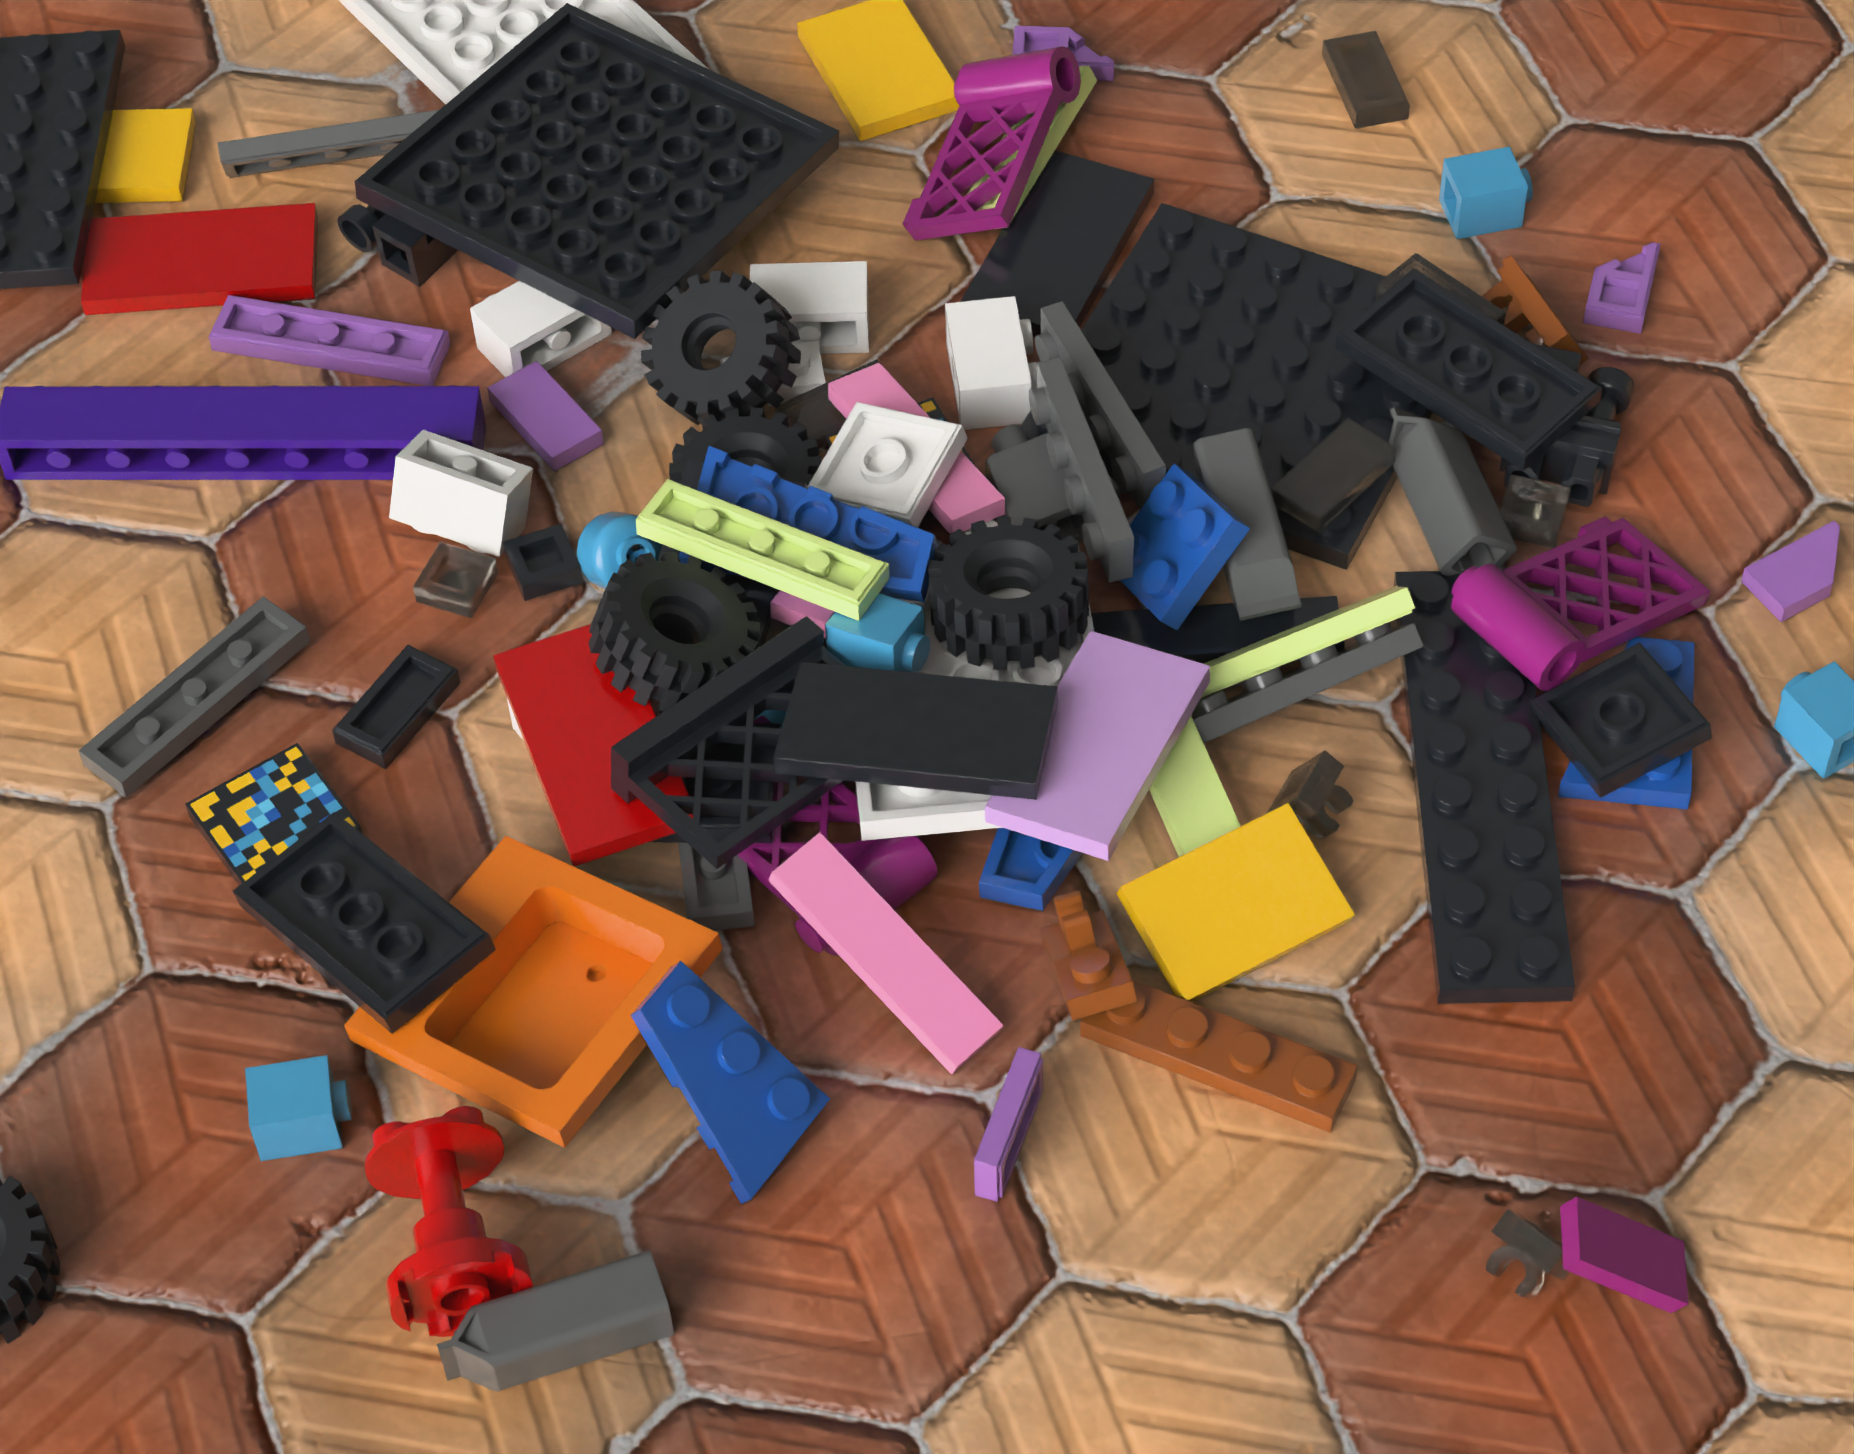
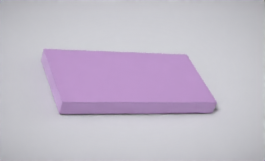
(1107, 744)

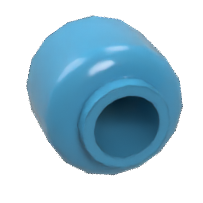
(609, 543)

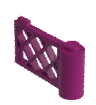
(1005, 93)
(1534, 627)
(890, 865)

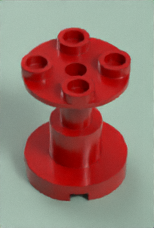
(453, 1257)

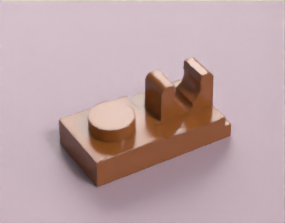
(1530, 306)
(1086, 959)

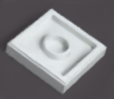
(889, 461)

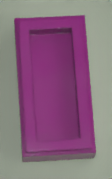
(1623, 1255)

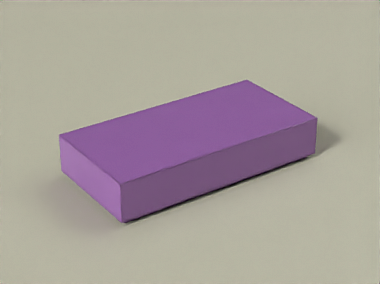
(545, 416)
(1008, 1125)

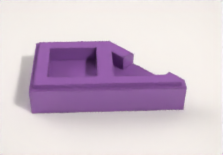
(1040, 37)
(1622, 291)
(1796, 573)

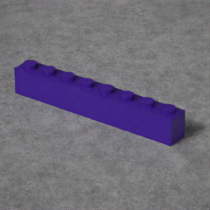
(226, 430)

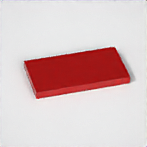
(200, 258)
(569, 725)

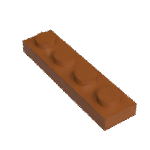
(1227, 1055)

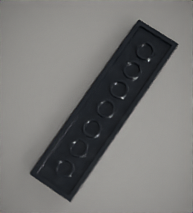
(1481, 812)

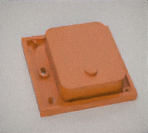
(549, 1012)

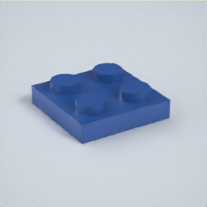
(1180, 545)

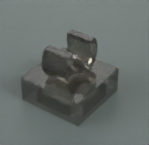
(1310, 789)
(1531, 1246)

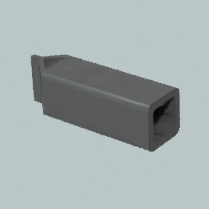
(1448, 494)
(1261, 566)
(559, 1324)

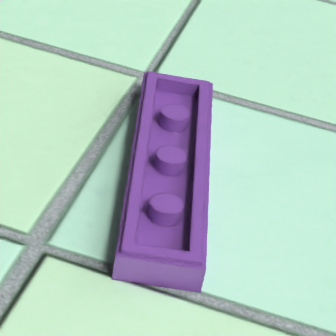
(330, 340)

